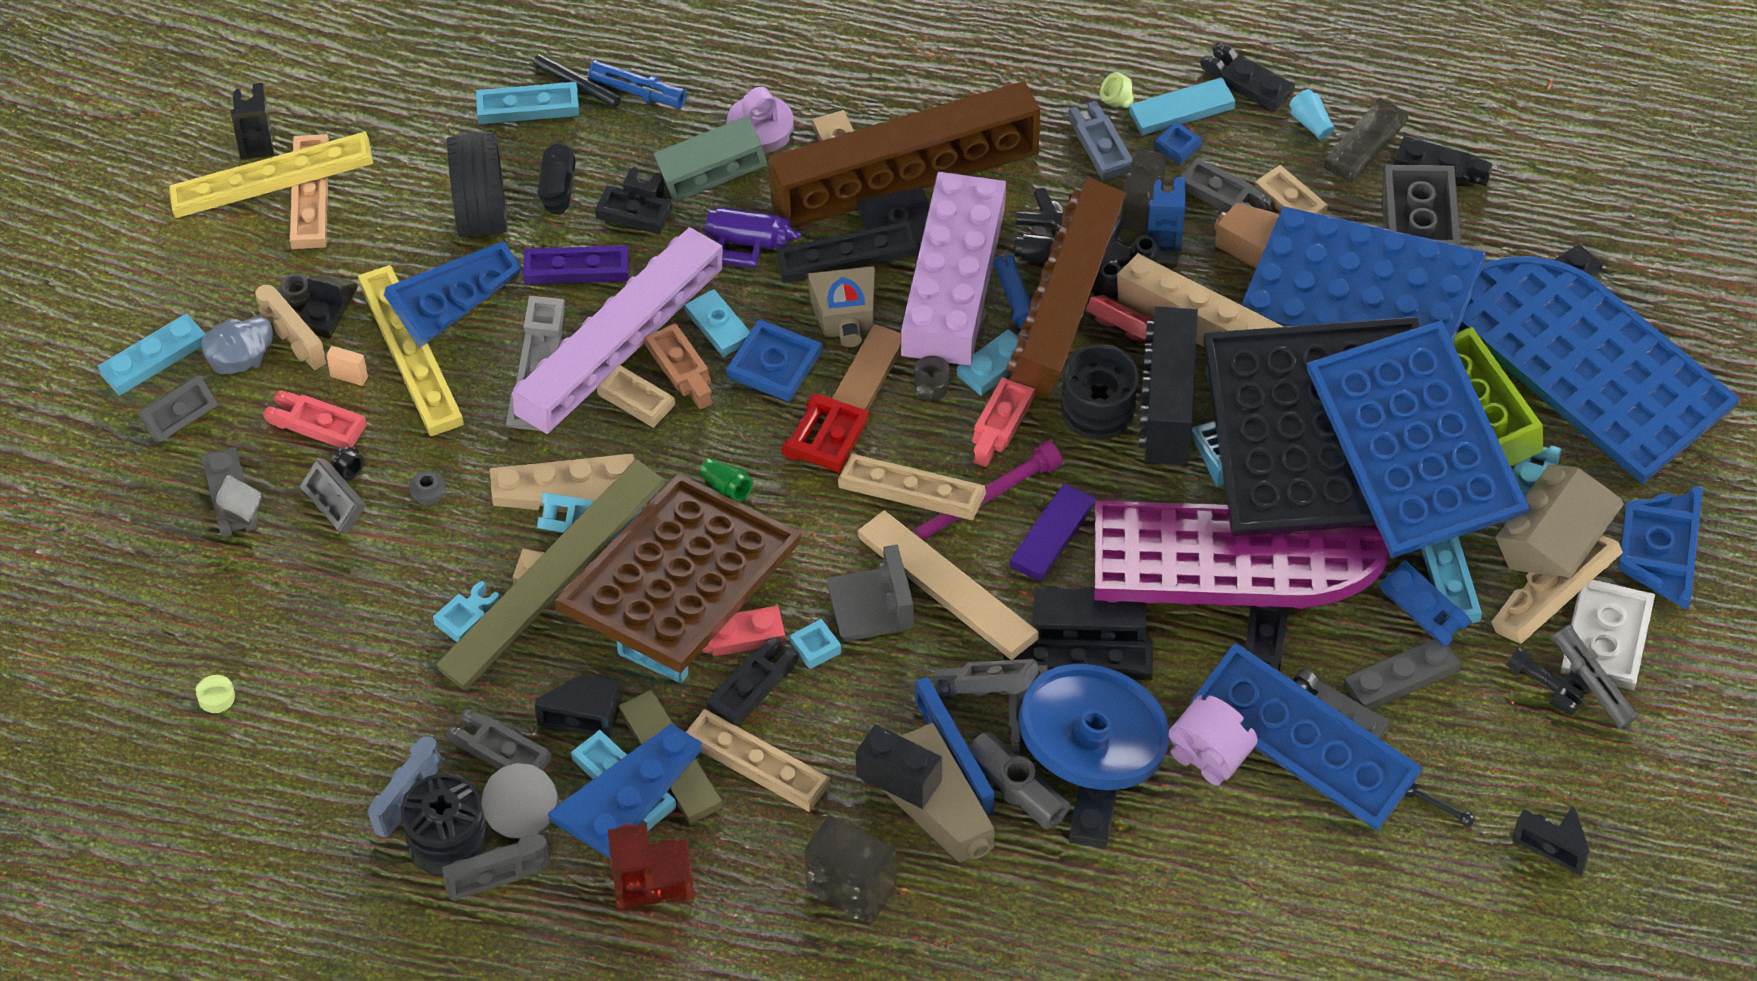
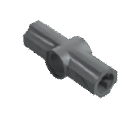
(1032, 794)

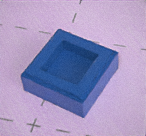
(1178, 143)

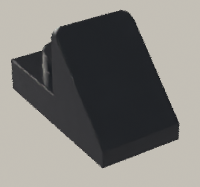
(326, 303)
(1560, 844)

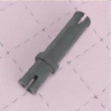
(1595, 677)

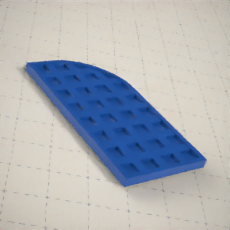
(1595, 361)

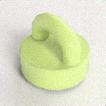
(1117, 90)
(215, 693)

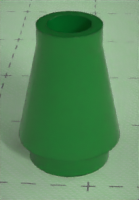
(727, 479)

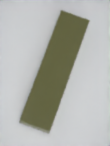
(692, 789)

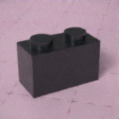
(898, 766)

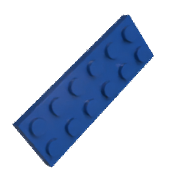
(1313, 738)

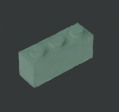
(710, 159)

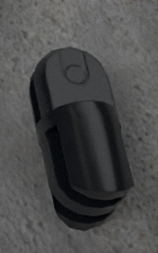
(556, 178)

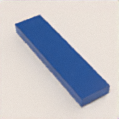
(935, 712)

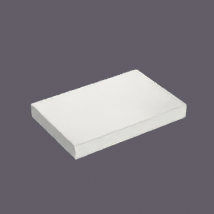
(1615, 626)

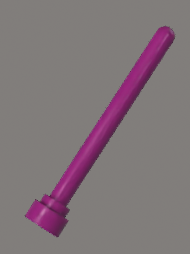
(1044, 459)

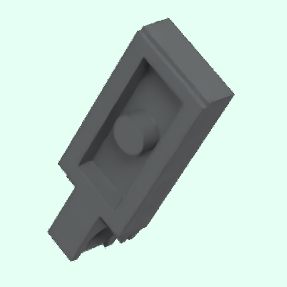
(986, 677)

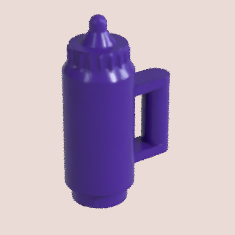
(749, 229)

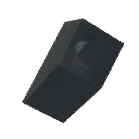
(581, 705)

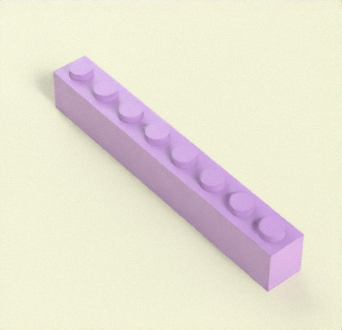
(616, 330)

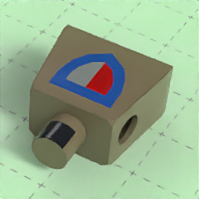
(844, 302)

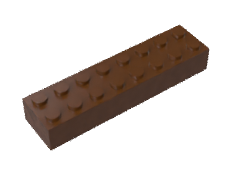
(905, 153)

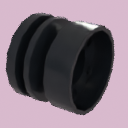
(1099, 391)
(443, 822)

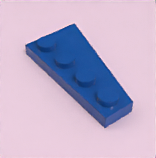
(448, 292)
(627, 788)

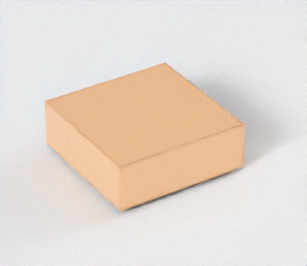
(347, 365)

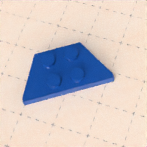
(1662, 543)

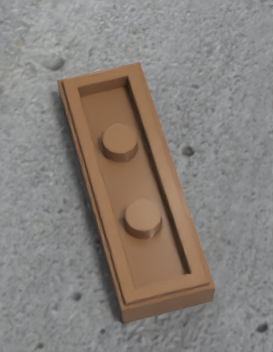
(869, 368)

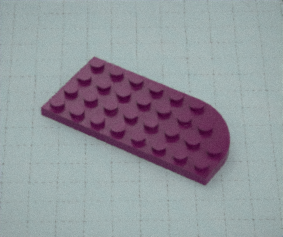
(1191, 558)

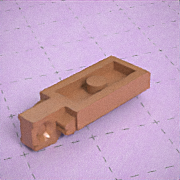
(681, 364)

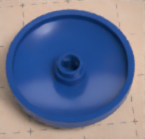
(1094, 726)

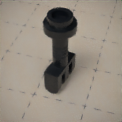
(1568, 691)

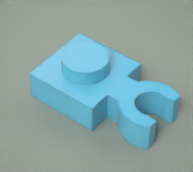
(463, 613)

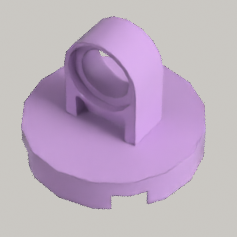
(768, 115)

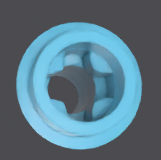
(1310, 111)

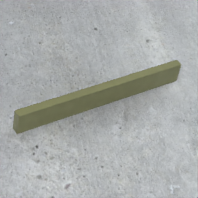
(550, 575)

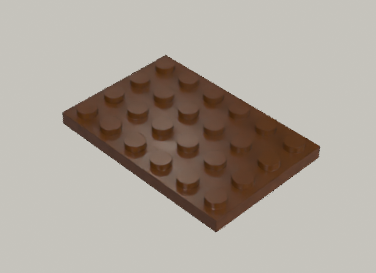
(678, 572)

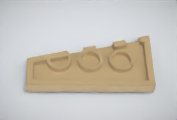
(578, 478)
(1546, 594)

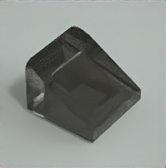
(236, 501)

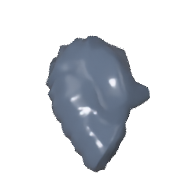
(237, 344)

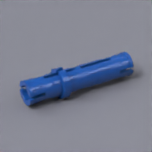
(671, 95)
(1013, 288)

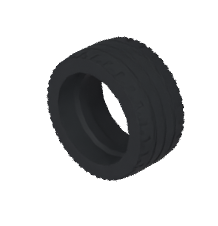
(477, 184)

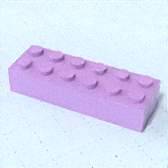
(953, 268)

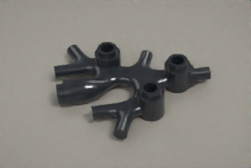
(1037, 247)

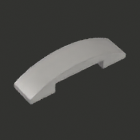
(542, 338)

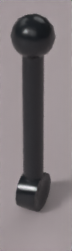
(1466, 818)

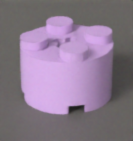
(1211, 739)

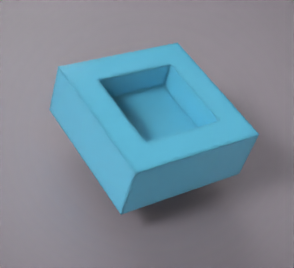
(815, 644)

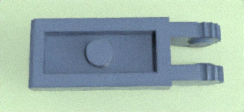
(1101, 142)
(385, 808)

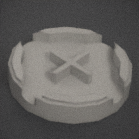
(519, 800)

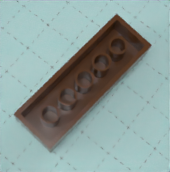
(1065, 286)

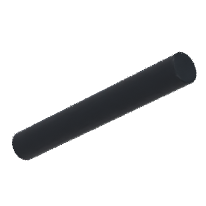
(582, 83)

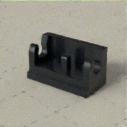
(252, 124)

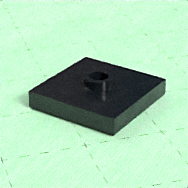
(896, 208)

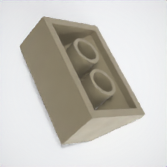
(1562, 523)

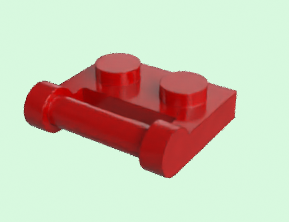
(835, 437)

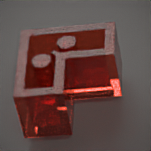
(648, 871)

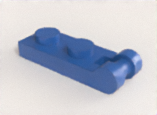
(1424, 603)

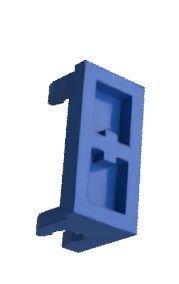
(1167, 215)

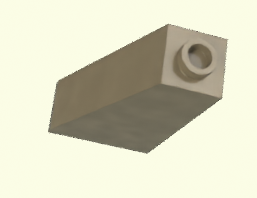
(953, 811)

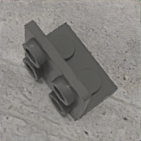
(873, 600)

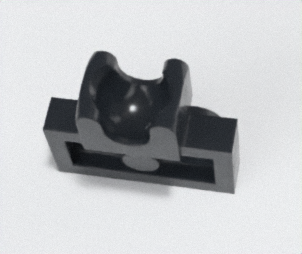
(636, 205)

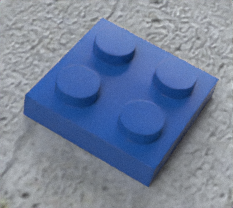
(774, 360)

